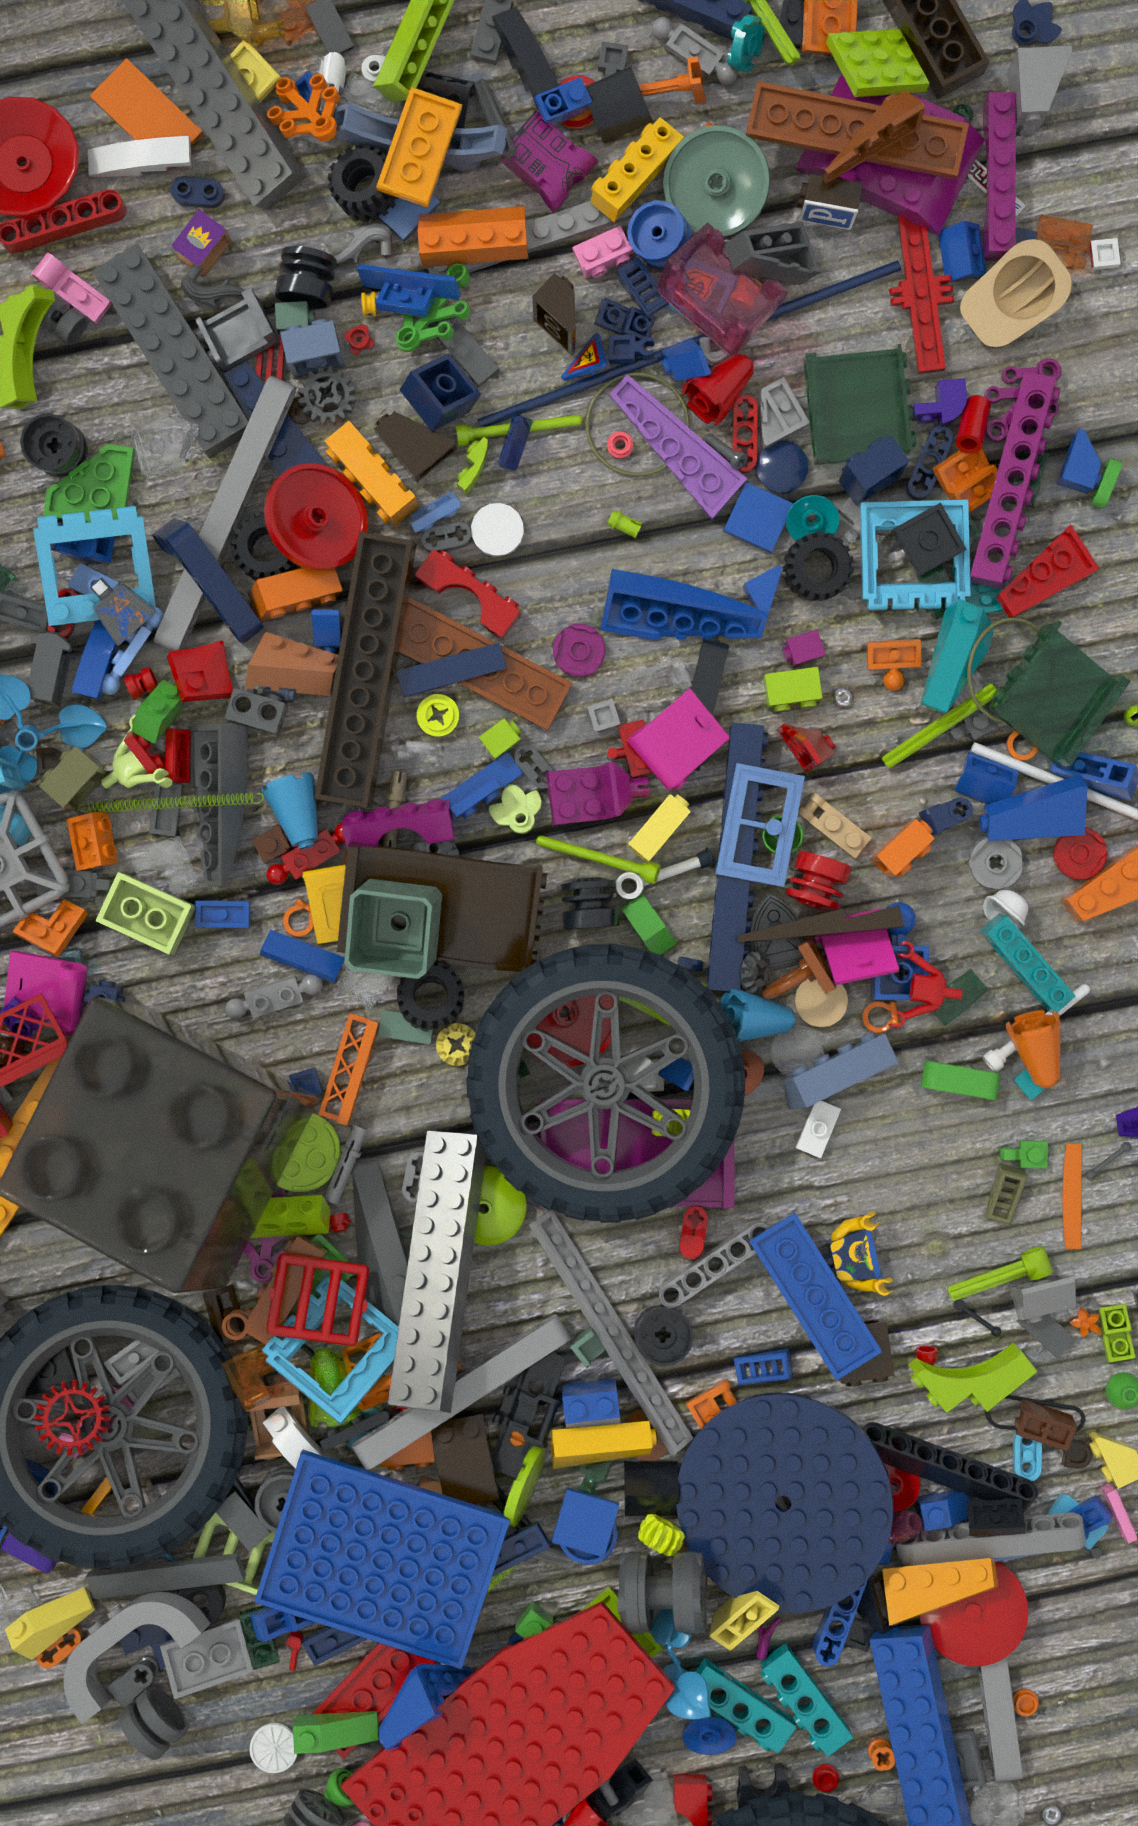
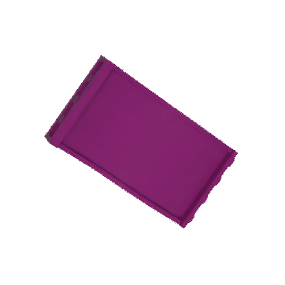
(634, 1147)

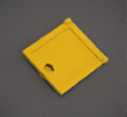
(325, 900)

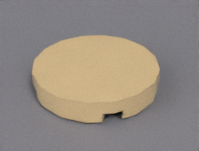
(818, 1007)

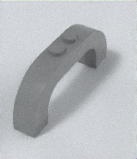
(168, 1610)

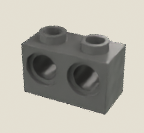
(254, 716)

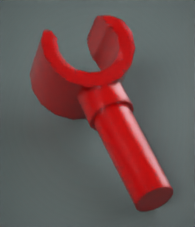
(294, 1641)

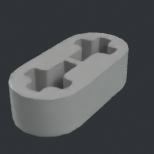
(410, 1175)

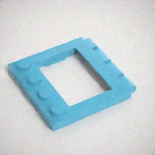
(887, 516)
(74, 528)
(362, 1376)

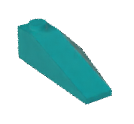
(948, 669)

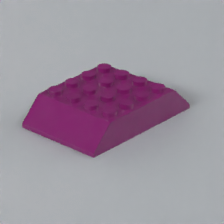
(899, 191)

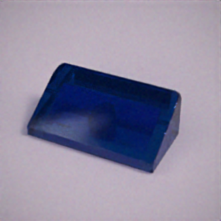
(515, 442)

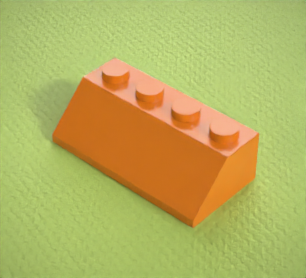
(472, 236)

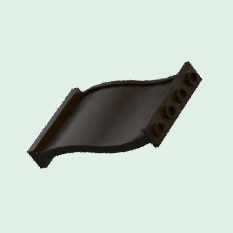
(484, 906)

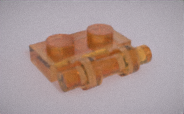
(1066, 235)

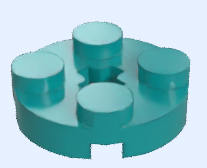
(746, 43)

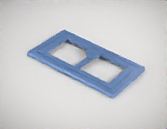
(785, 828)

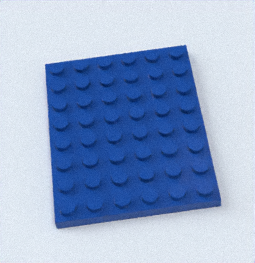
(382, 1559)

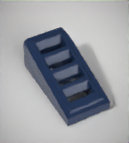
(632, 274)

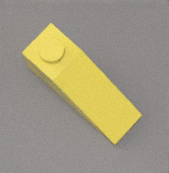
(740, 1617)
(49, 1622)

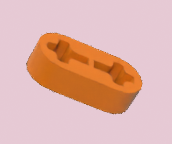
(63, 1650)

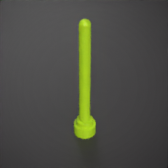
(467, 434)
(647, 871)

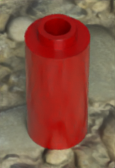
(973, 424)

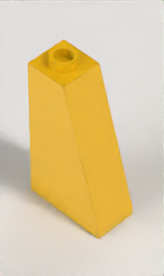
(600, 1443)

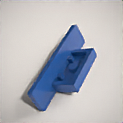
(407, 290)
(482, 786)

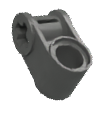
(132, 1681)

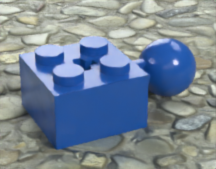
(888, 986)

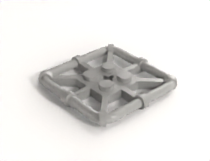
(15, 867)

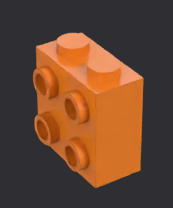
(908, 843)

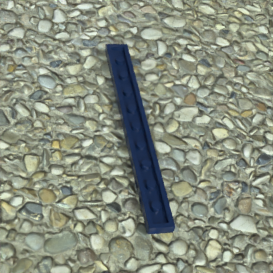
(514, 1550)

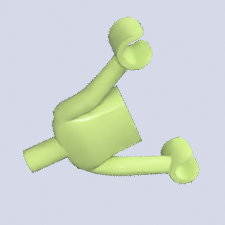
(130, 771)

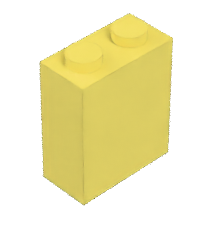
(659, 827)

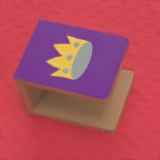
(201, 242)

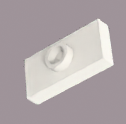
(818, 1128)

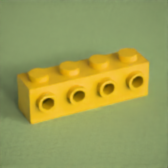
(635, 170)

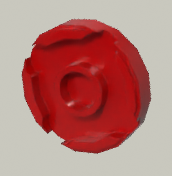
(1080, 854)

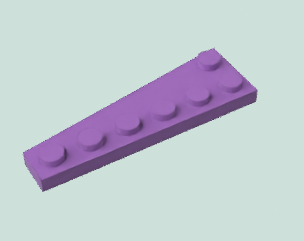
(688, 457)

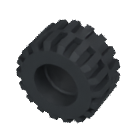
(348, 172)
(243, 550)
(834, 551)
(431, 1018)

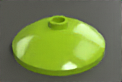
(505, 1211)

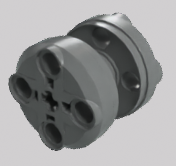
(643, 1592)

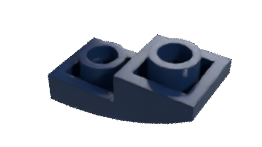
(623, 320)

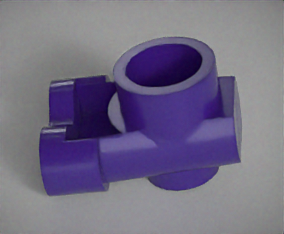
(29, 1028)

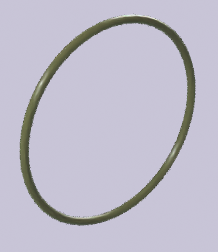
(591, 406)
(972, 655)

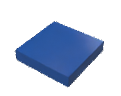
(758, 517)
(585, 1522)

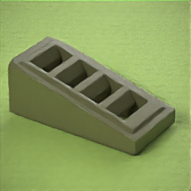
(996, 1191)

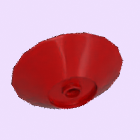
(48, 144)

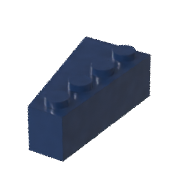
(713, 15)

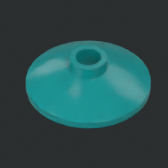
(825, 521)

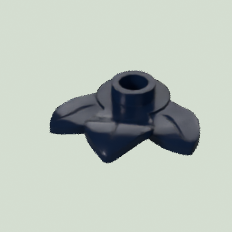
(1035, 21)

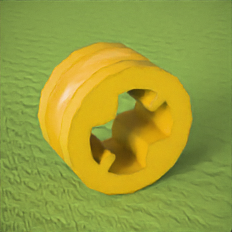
(368, 304)

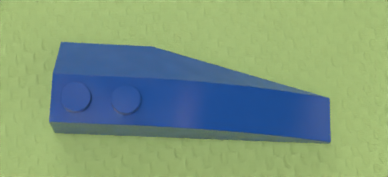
(663, 607)

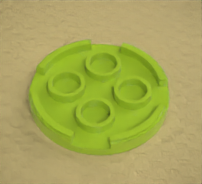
(312, 1158)
(524, 1485)

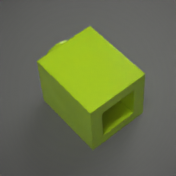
(501, 738)

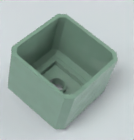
(379, 946)

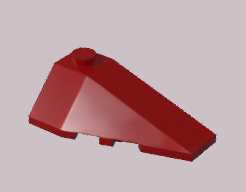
(807, 746)

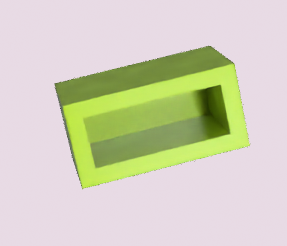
(792, 688)

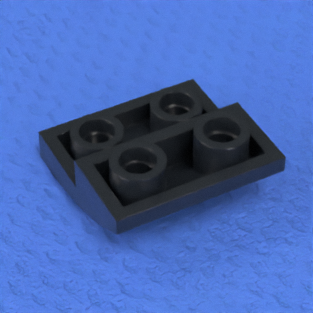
(618, 105)

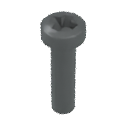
(737, 459)

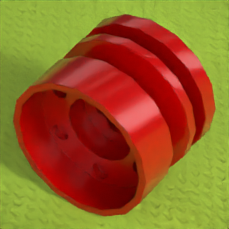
(818, 881)

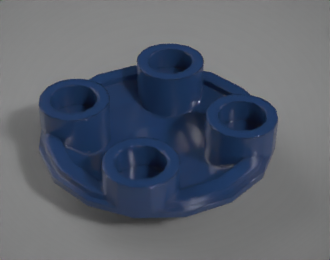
(782, 467)

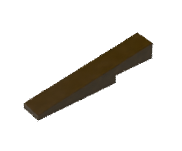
(828, 924)

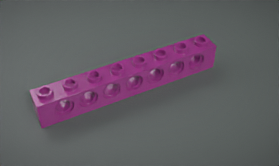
(1033, 388)

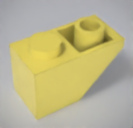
(1118, 1459)

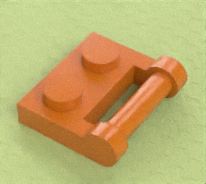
(704, 1406)

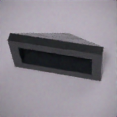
(873, 1604)

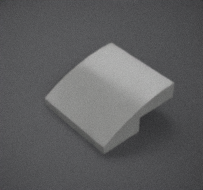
(131, 1360)

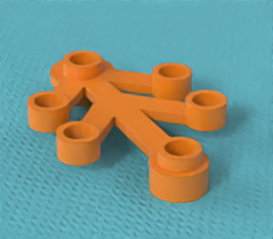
(321, 127)

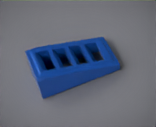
(775, 1375)

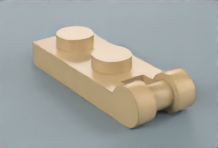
(834, 826)

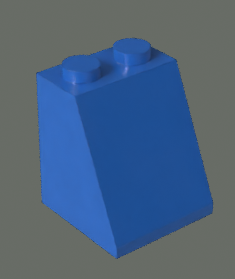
(590, 1403)

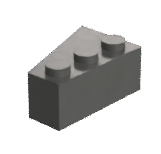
(774, 253)

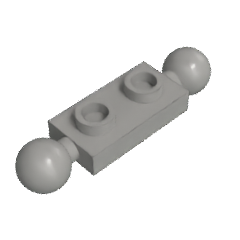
(688, 44)
(273, 996)

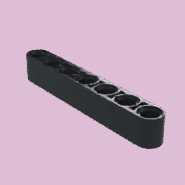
(948, 1467)

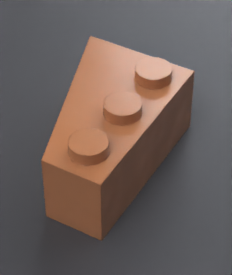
(292, 666)

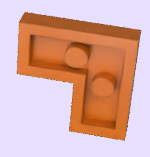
(52, 934)

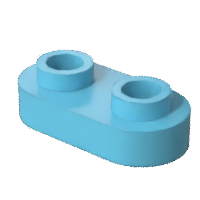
(1027, 1452)

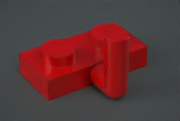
(636, 765)

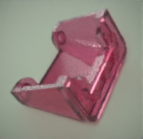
(713, 295)

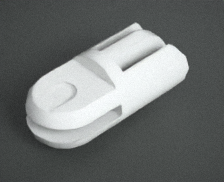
(334, 72)

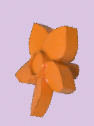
(1085, 1322)

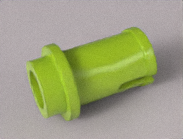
(624, 523)

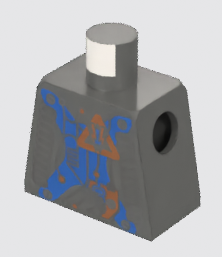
(120, 609)

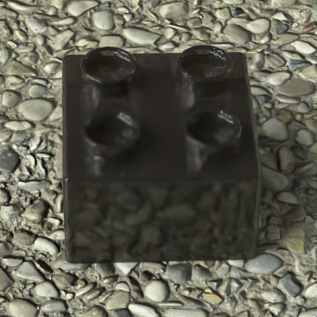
(156, 1146)

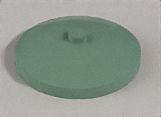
(717, 179)

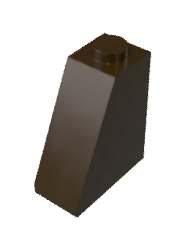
(414, 444)

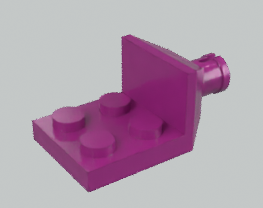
(592, 793)

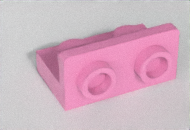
(603, 252)

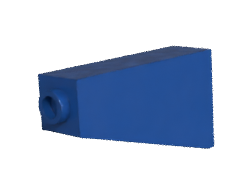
(1038, 813)

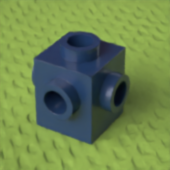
(104, 988)

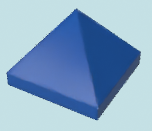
(304, 86)

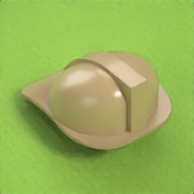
(1017, 293)

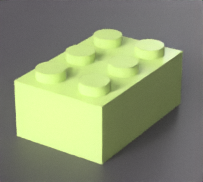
(146, 913)

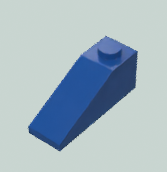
(1102, 775)

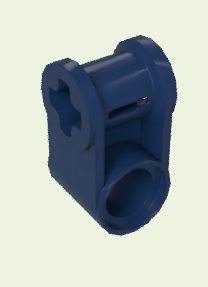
(942, 816)

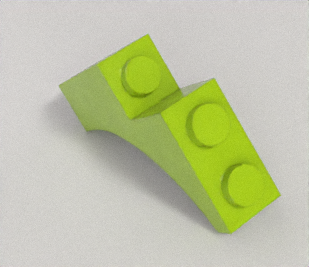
(20, 324)
(981, 1383)

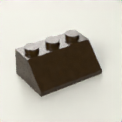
(556, 311)

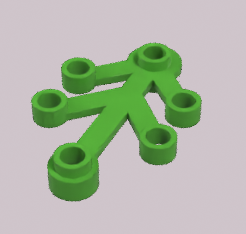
(414, 333)

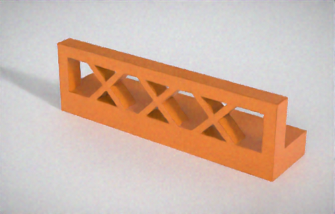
(356, 1075)

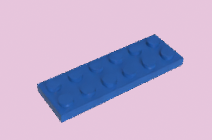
(815, 1296)

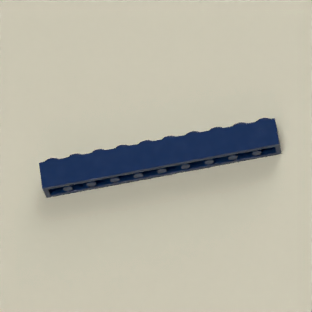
(731, 893)

